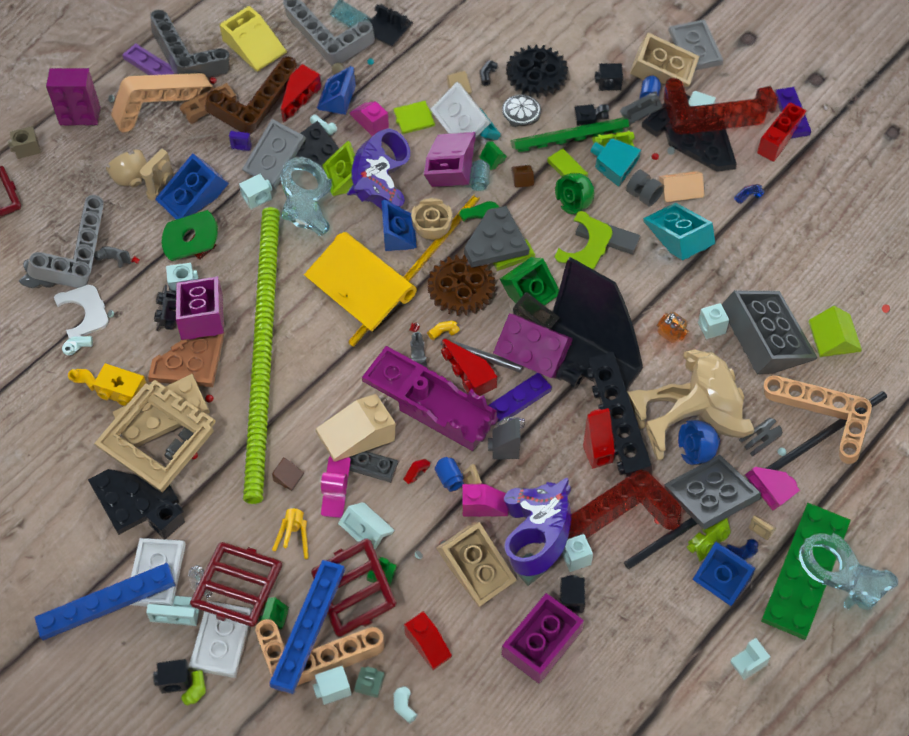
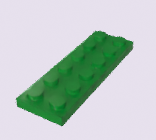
(795, 592)

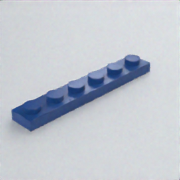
(104, 601)
(307, 627)

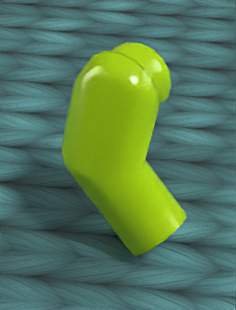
(196, 691)

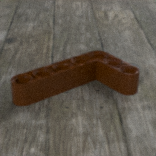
(243, 113)

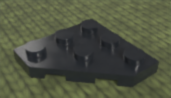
(706, 147)
(127, 498)

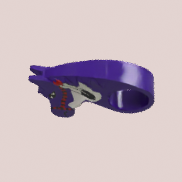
(373, 166)
(546, 521)

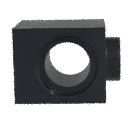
(609, 77)
(166, 527)
(573, 593)
(172, 676)

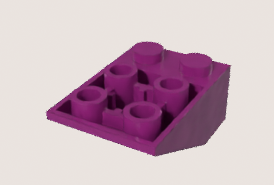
(450, 159)

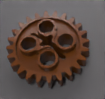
(460, 285)

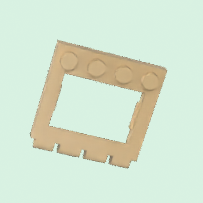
(138, 461)

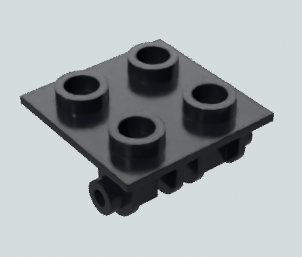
(389, 24)
(317, 145)

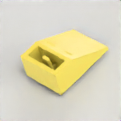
(251, 38)

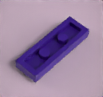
(788, 95)
(521, 396)

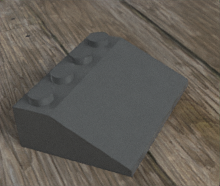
(767, 331)

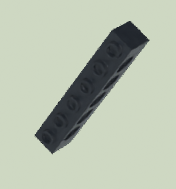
(607, 366)

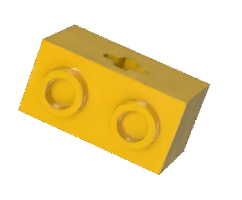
(118, 384)

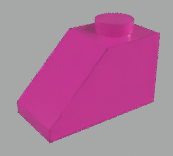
(371, 117)
(773, 485)
(483, 501)

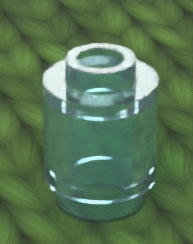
(479, 175)

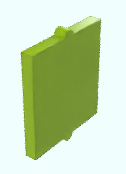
(413, 117)

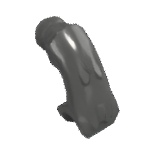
(113, 253)
(417, 349)

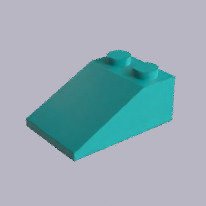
(681, 230)

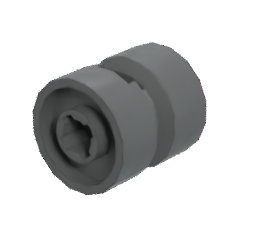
(645, 188)

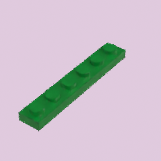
(577, 133)

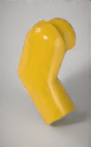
(442, 327)
(82, 376)

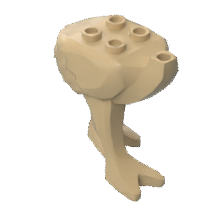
(709, 395)

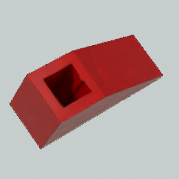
(300, 88)
(780, 132)
(472, 369)
(599, 438)

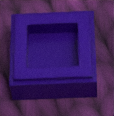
(240, 140)

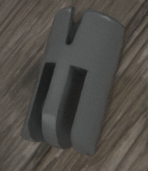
(764, 434)

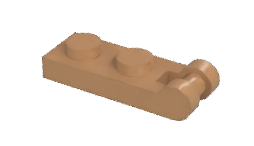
(199, 103)

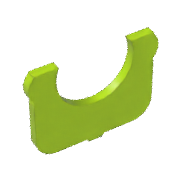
(598, 240)

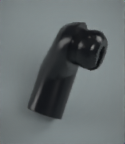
(488, 67)

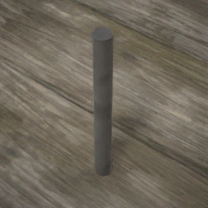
(490, 357)

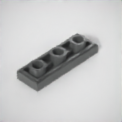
(621, 239)
(374, 466)

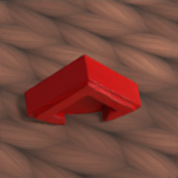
(415, 469)

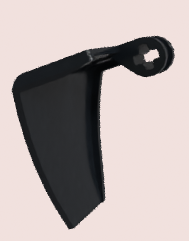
(598, 323)

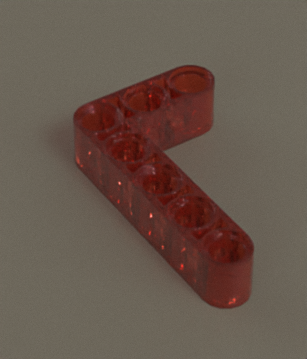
(710, 116)
(619, 505)

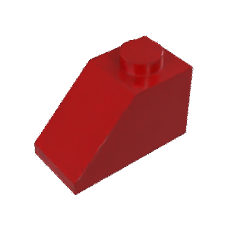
(427, 640)

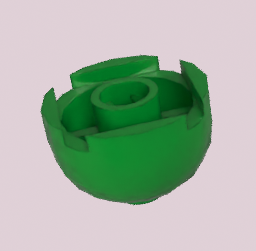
(574, 192)

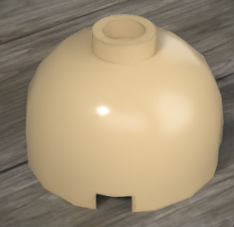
(126, 168)
(431, 218)

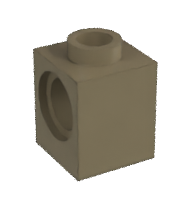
(24, 142)

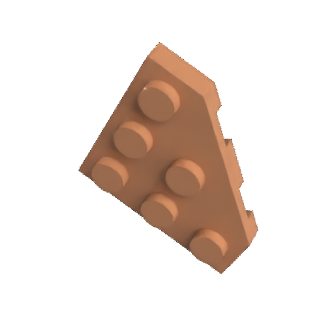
(189, 357)

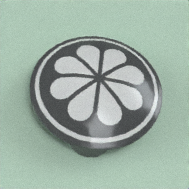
(521, 110)

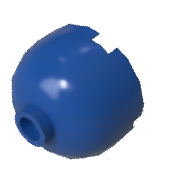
(699, 441)

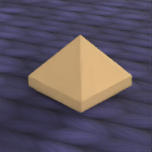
(471, 475)

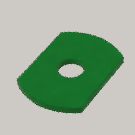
(204, 240)

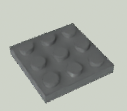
(712, 491)

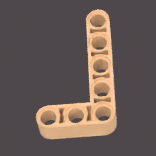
(154, 88)
(825, 407)
(334, 648)

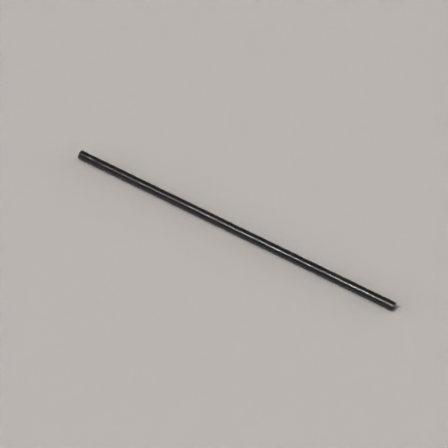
(777, 465)

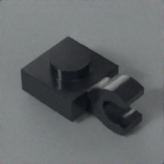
(588, 114)

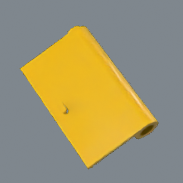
(366, 279)

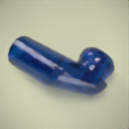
(755, 189)
(745, 551)

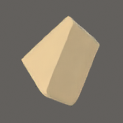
(460, 77)
(762, 527)

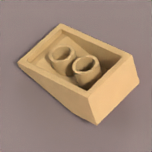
(663, 61)
(357, 428)
(476, 563)

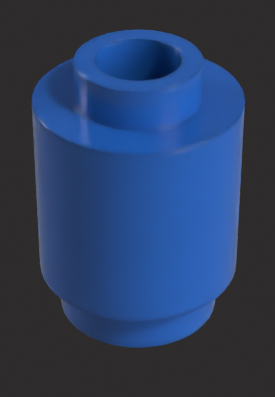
(650, 85)
(449, 474)

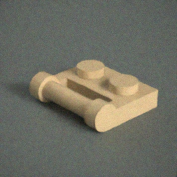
(161, 171)

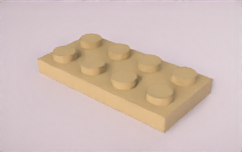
(153, 423)

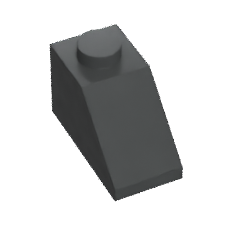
(506, 440)

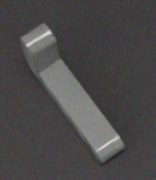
(332, 48)
(72, 267)

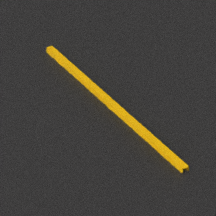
(420, 262)

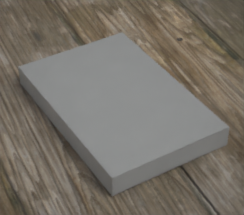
(698, 40)
(273, 151)

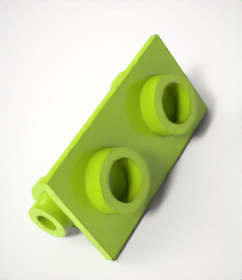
(626, 137)
(703, 544)

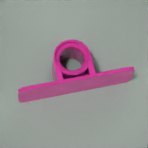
(334, 487)

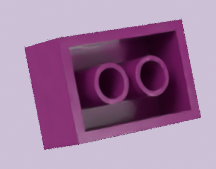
(73, 96)
(199, 308)
(532, 345)
(542, 638)

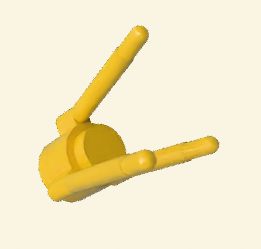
(292, 522)

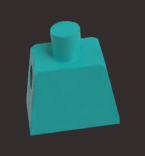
(615, 159)

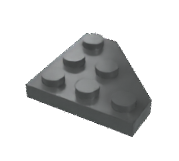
(495, 239)

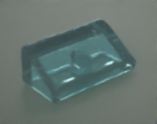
(348, 14)

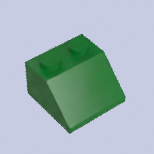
(531, 277)

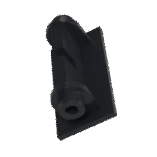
(164, 316)

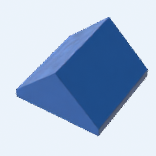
(338, 92)
(397, 228)
(724, 574)

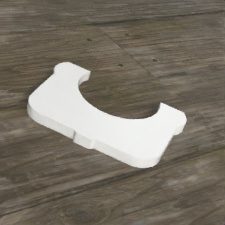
(89, 299)

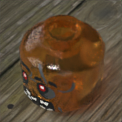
(672, 327)

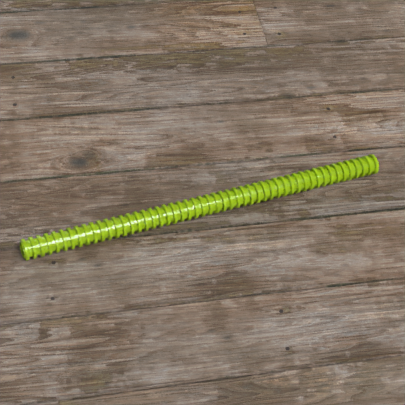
(261, 358)

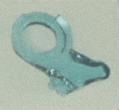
(302, 204)
(861, 582)

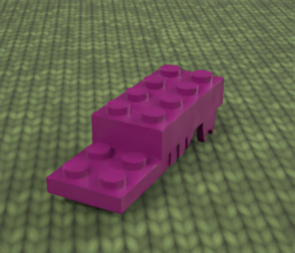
(431, 398)

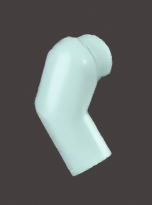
(329, 128)
(75, 343)
(401, 706)

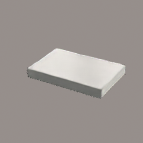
(459, 112)
(153, 554)
(220, 643)

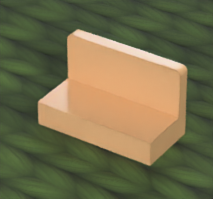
(682, 186)

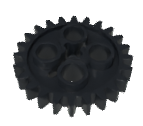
(537, 70)

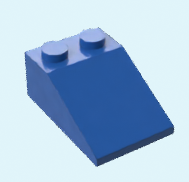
(191, 188)

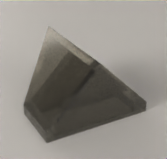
(535, 311)

